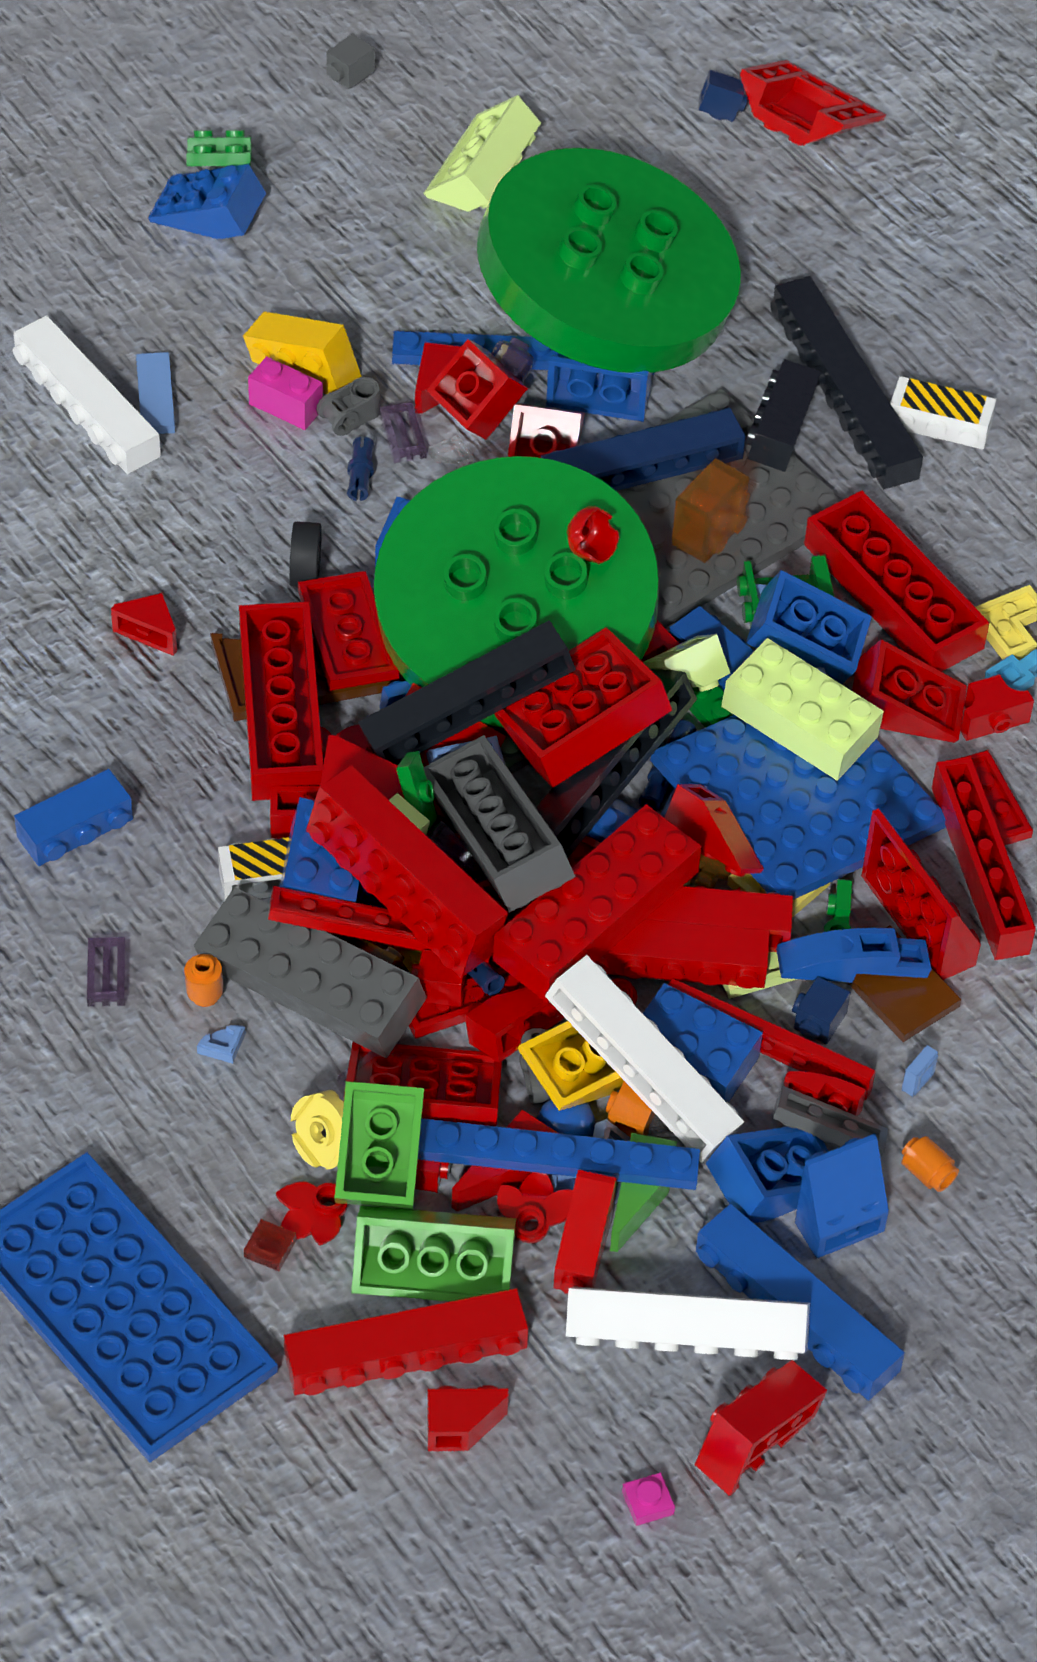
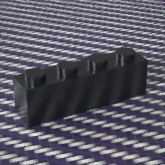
(781, 414)

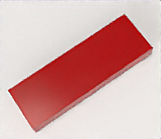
(1004, 807)

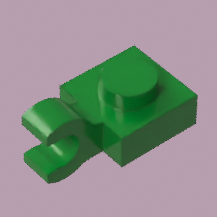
(839, 906)

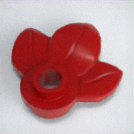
(534, 1201)
(308, 1214)

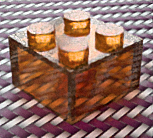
(710, 511)

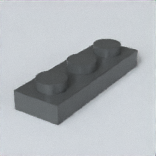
(824, 1120)

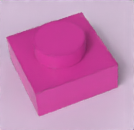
(648, 1499)

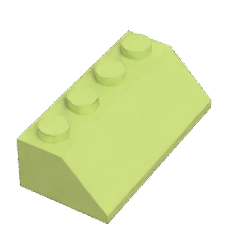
(484, 155)

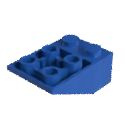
(210, 201)
(842, 1196)

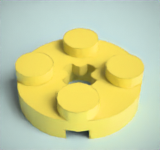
(311, 1115)

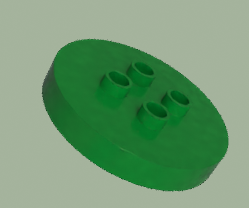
(608, 260)
(492, 559)

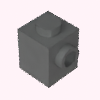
(350, 61)

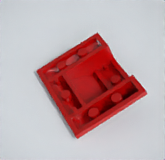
(802, 103)

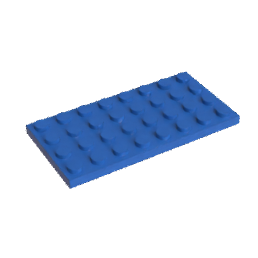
(124, 1308)

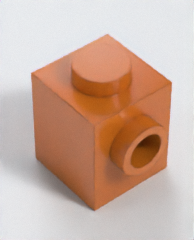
(629, 1111)

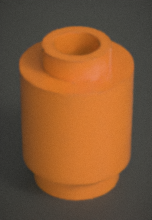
(204, 979)
(929, 1163)

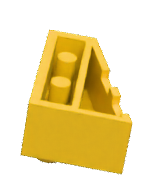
(305, 345)

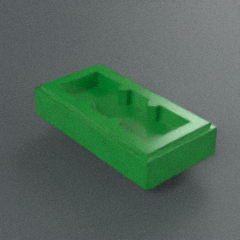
(416, 787)

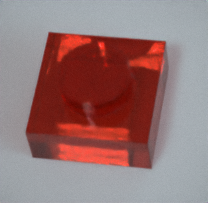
(270, 1245)

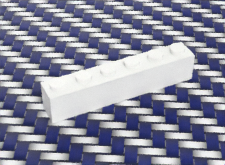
(86, 395)
(643, 1057)
(688, 1320)

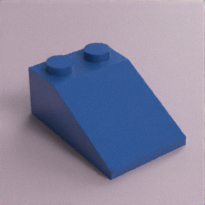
(763, 1170)

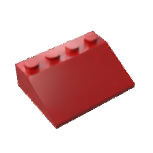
(587, 710)
(917, 900)
(456, 1082)

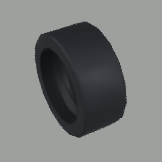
(305, 552)

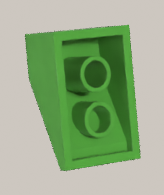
(379, 1145)

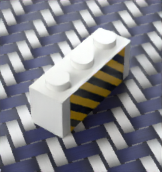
(943, 412)
(252, 866)

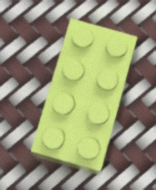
(802, 709)

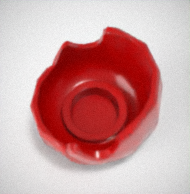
(592, 535)

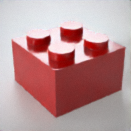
(477, 389)

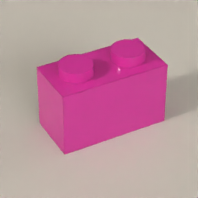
(284, 392)

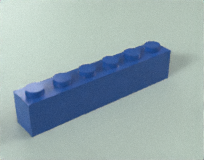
(767, 1272)

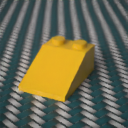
(569, 1067)

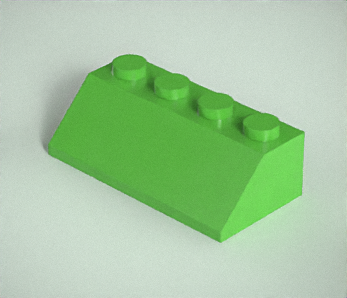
(431, 1254)

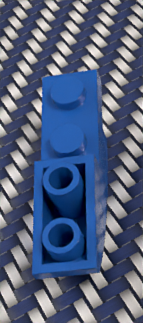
(854, 951)

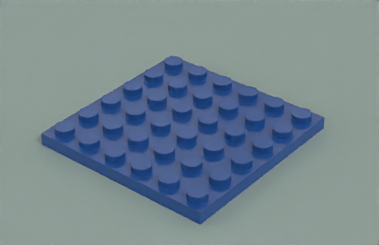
(791, 812)

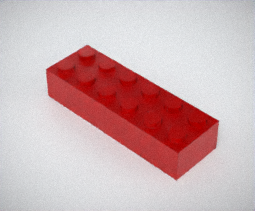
(896, 582)
(280, 696)
(405, 871)
(602, 904)

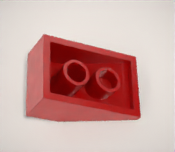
(910, 693)

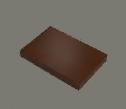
(906, 1002)

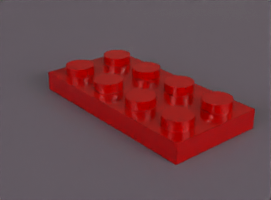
(347, 630)

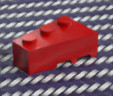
(756, 1422)

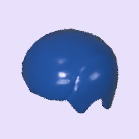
(571, 1121)

